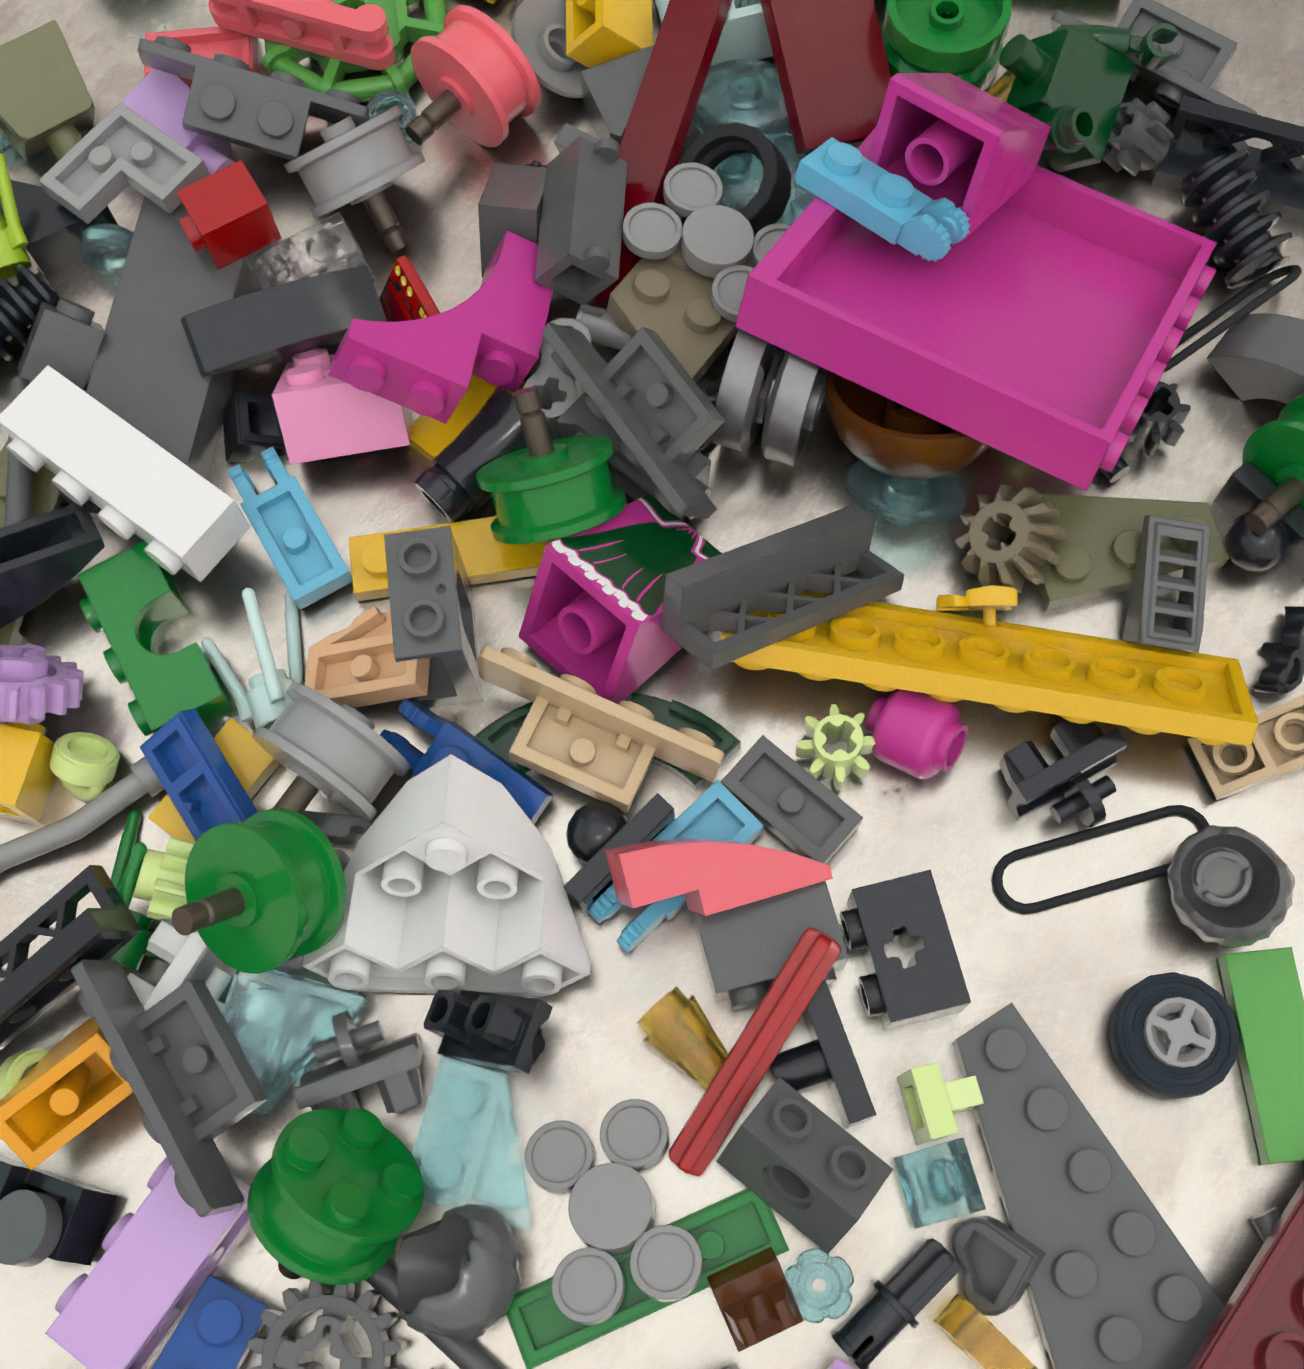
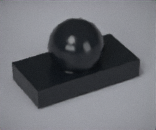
(1250, 550)
(605, 827)

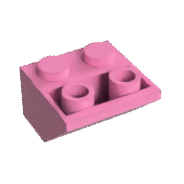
(330, 417)

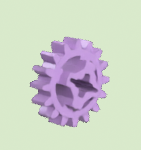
(36, 684)

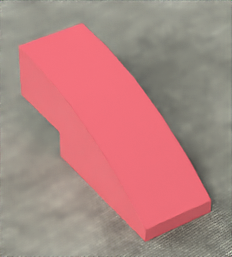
(708, 872)

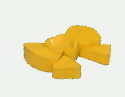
(980, 599)

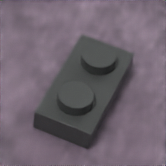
(791, 802)

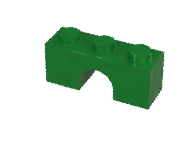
(132, 604)

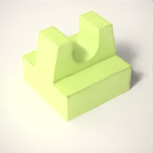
(932, 1102)

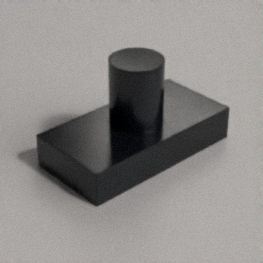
(827, 1059)

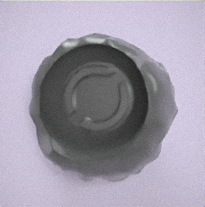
(1229, 886)
(458, 1273)

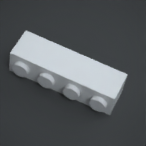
(124, 474)

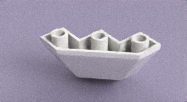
(453, 897)

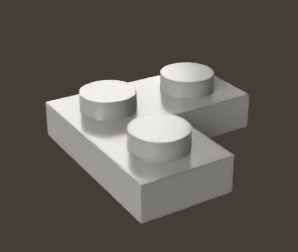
(118, 154)

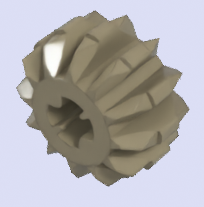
(989, 529)

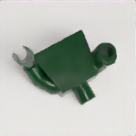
(1077, 84)

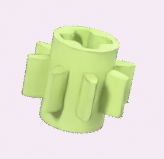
(831, 730)
(163, 879)

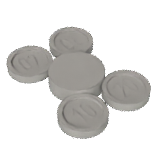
(712, 240)
(612, 1212)

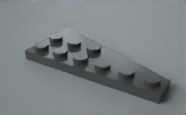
(1113, 1272)

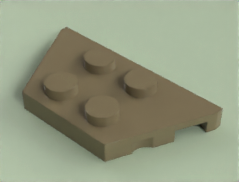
(677, 306)

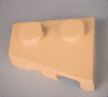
(360, 665)

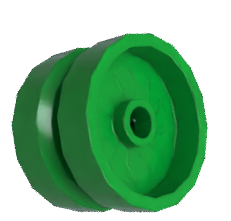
(946, 37)

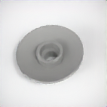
(541, 35)

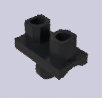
(1085, 754)
(488, 1028)

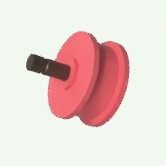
(473, 79)

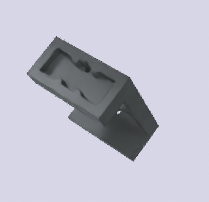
(434, 613)

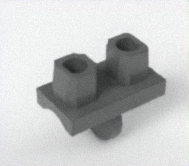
(390, 1065)

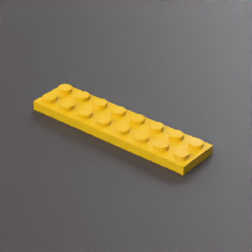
(1022, 670)

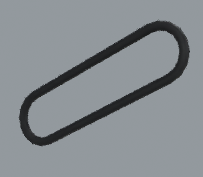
(1292, 272)
(1080, 836)

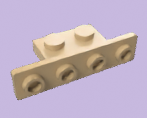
(590, 739)

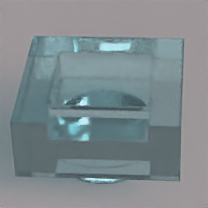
(939, 1183)

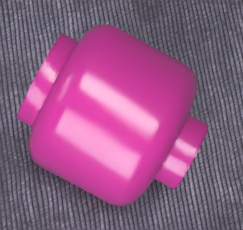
(916, 733)

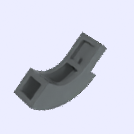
(1262, 357)

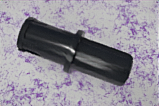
(896, 1303)

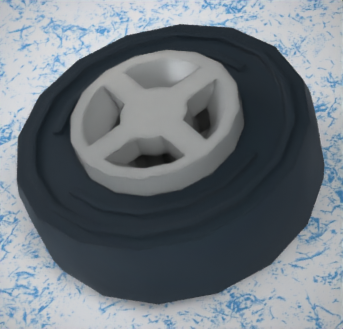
(1195, 1024)

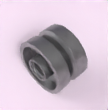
(768, 389)

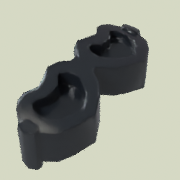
(1287, 662)

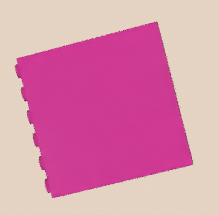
(1020, 336)

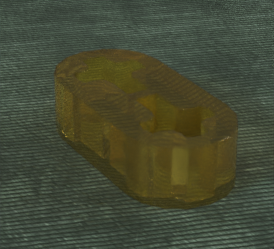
(979, 1337)

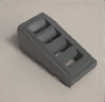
(1192, 586)

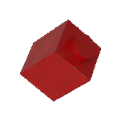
(227, 215)

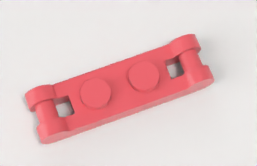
(313, 26)

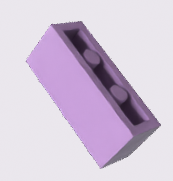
(145, 1277)

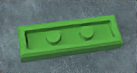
(1269, 1015)

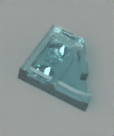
(279, 1020)

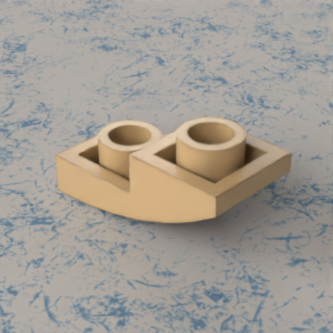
(1273, 753)

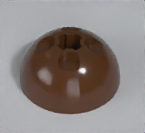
(895, 437)

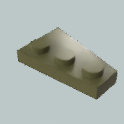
(1105, 545)

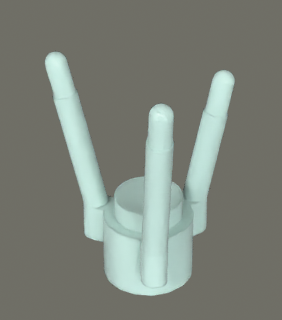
(268, 689)

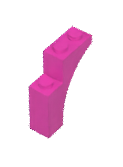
(432, 358)

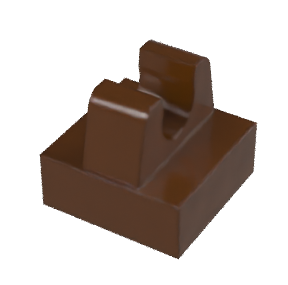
(755, 1299)

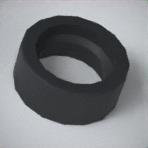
(735, 138)

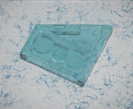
(471, 1143)

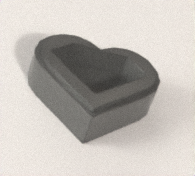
(995, 1263)

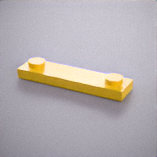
(481, 555)

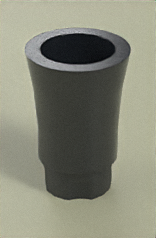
(452, 480)

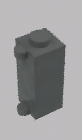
(582, 219)

